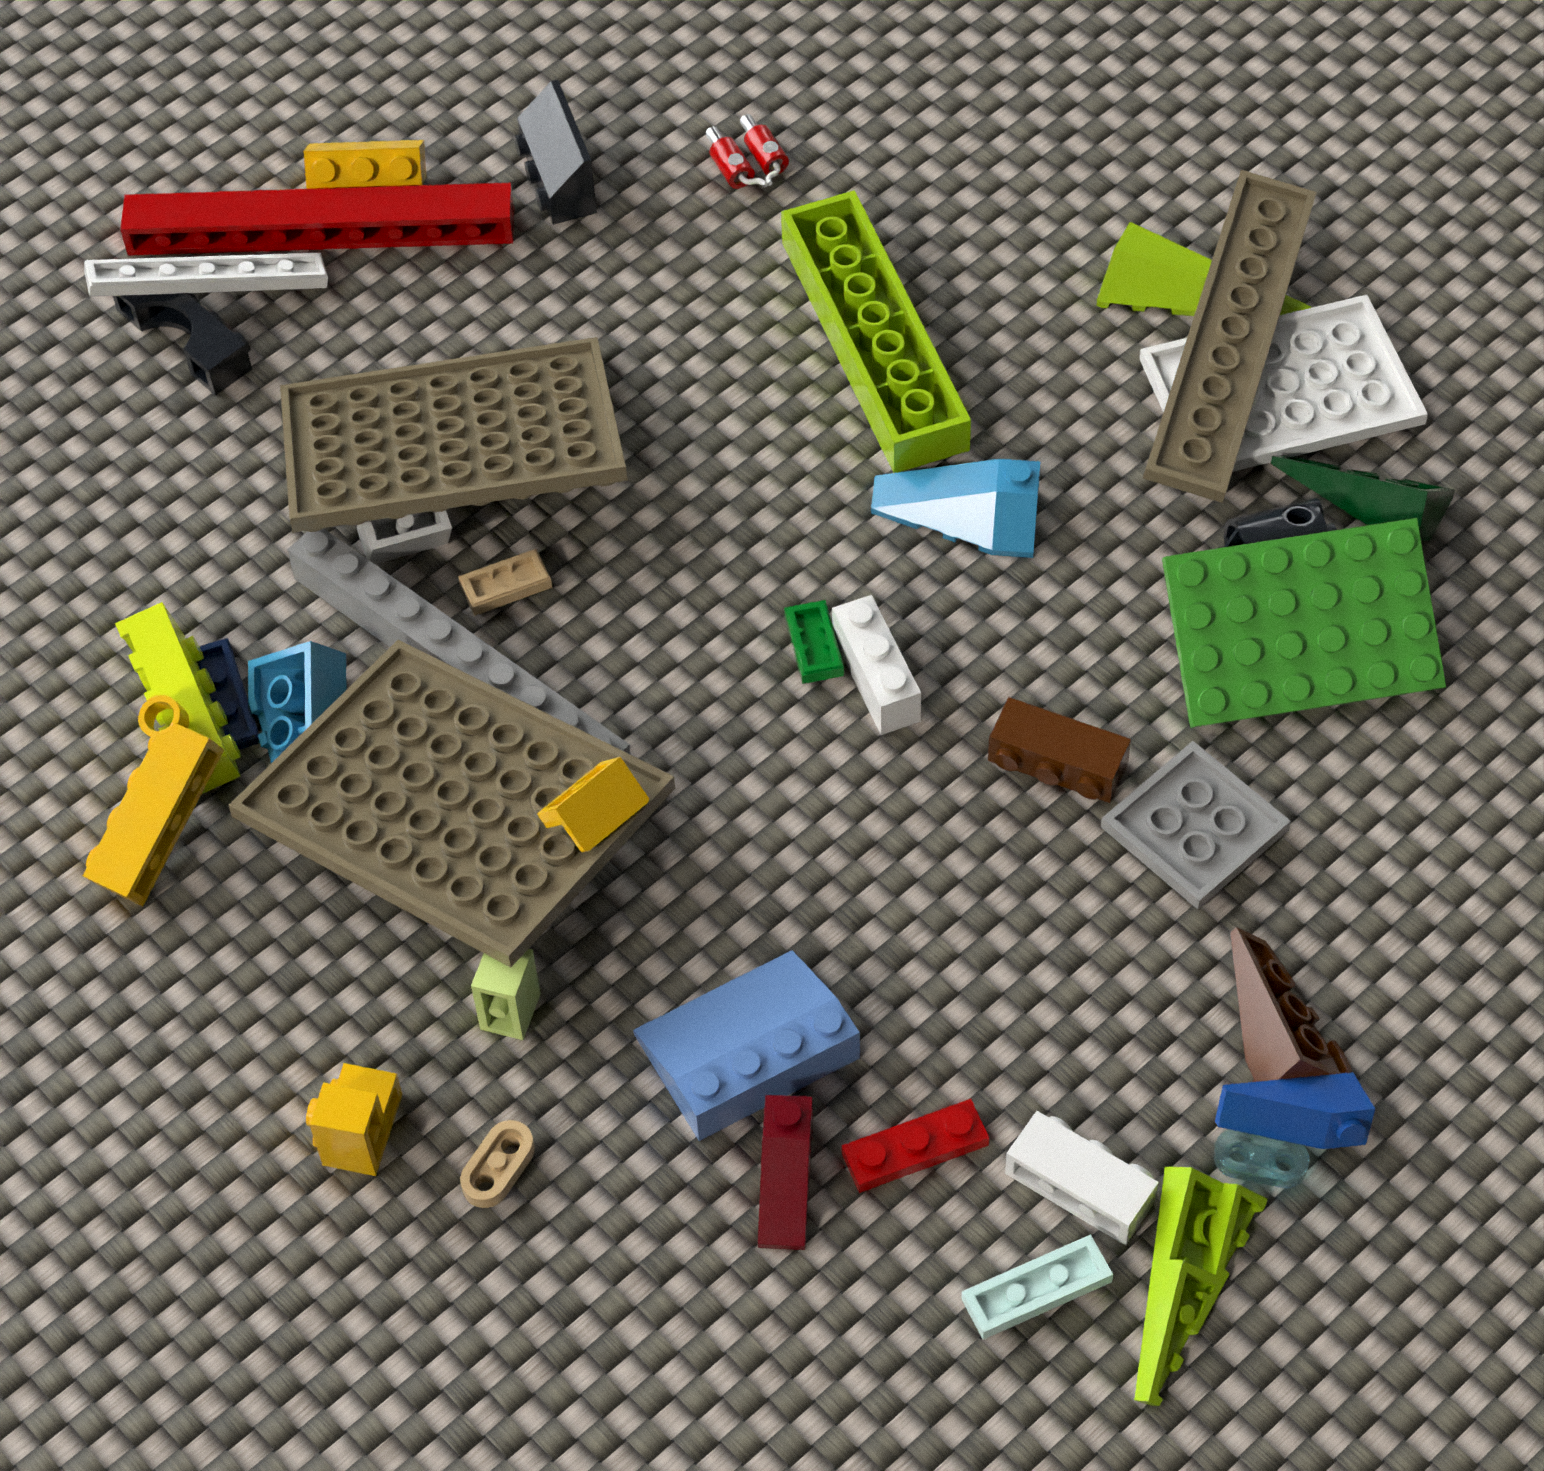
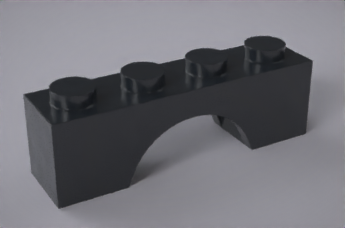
(213, 351)

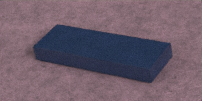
(229, 692)

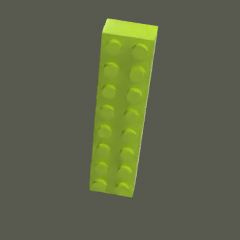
(875, 332)

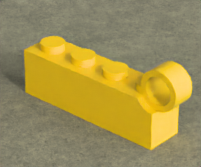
(155, 805)

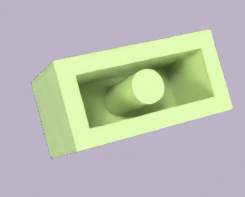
(506, 995)

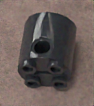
(1277, 523)

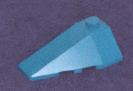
(974, 501)
(293, 690)

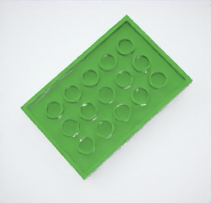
(1303, 622)

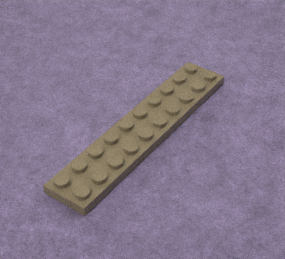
(1230, 337)

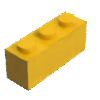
(365, 164)

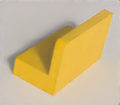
(596, 804)

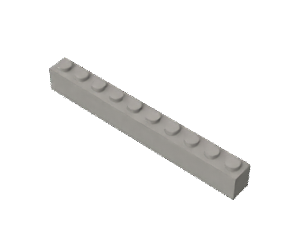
(397, 613)

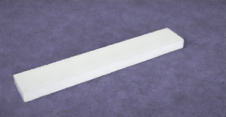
(205, 274)

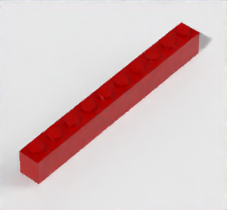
(318, 219)

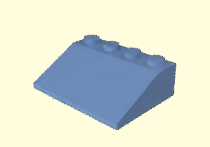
(749, 1041)

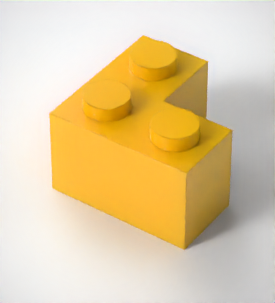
(354, 1118)

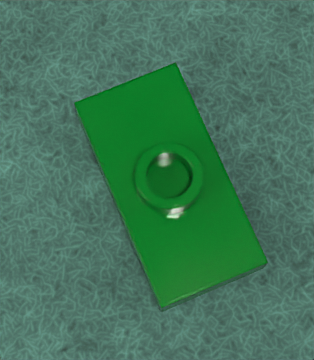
(814, 642)

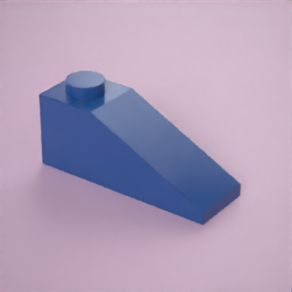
(1300, 1110)

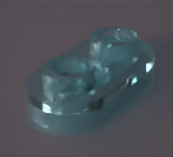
(1261, 1158)

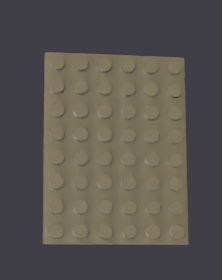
(449, 435)
(434, 799)

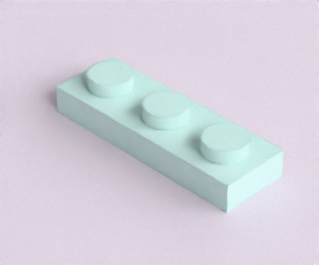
(1037, 1286)

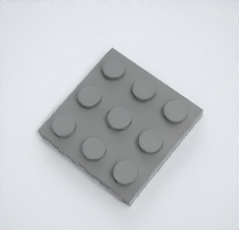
(1195, 824)

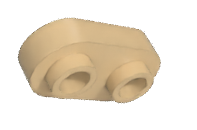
(495, 1166)

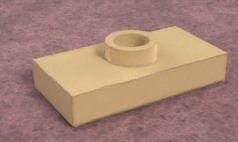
(505, 582)

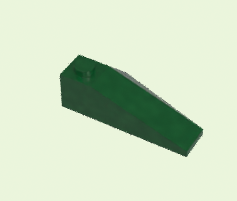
(1368, 497)

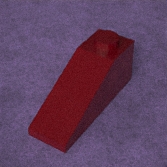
(785, 1172)

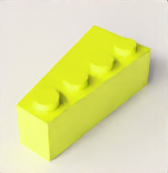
(170, 668)

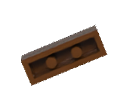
(1058, 750)

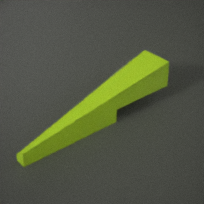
(1159, 274)
(1194, 1241)

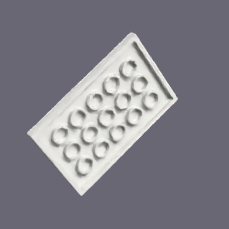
(1322, 384)

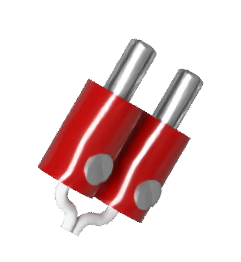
(733, 162)

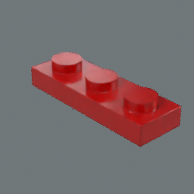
(915, 1145)

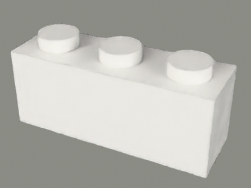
(876, 665)
(1081, 1176)

